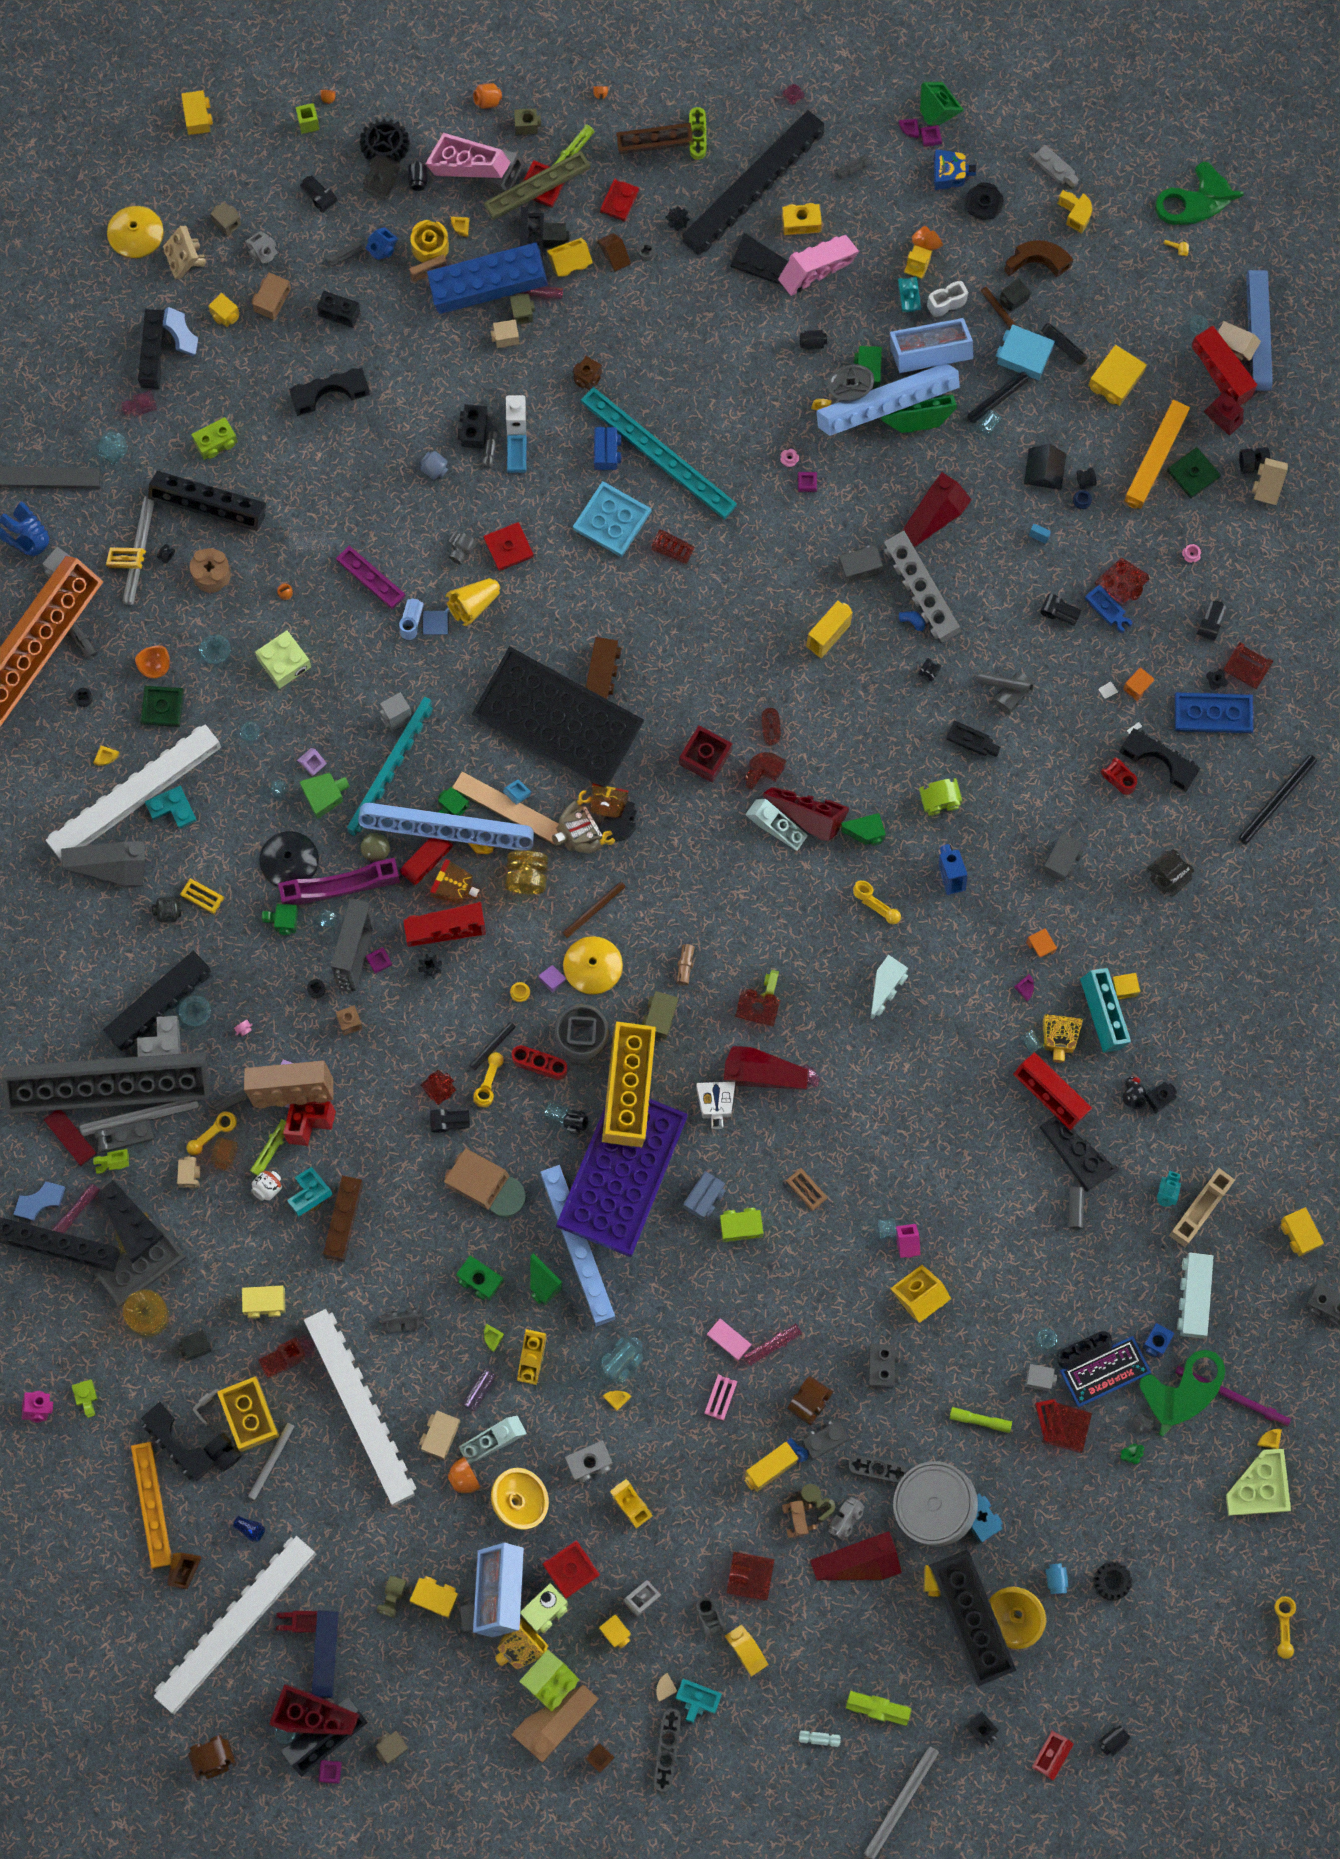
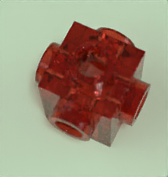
(438, 1086)

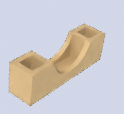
(1201, 1207)

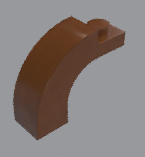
(1039, 252)

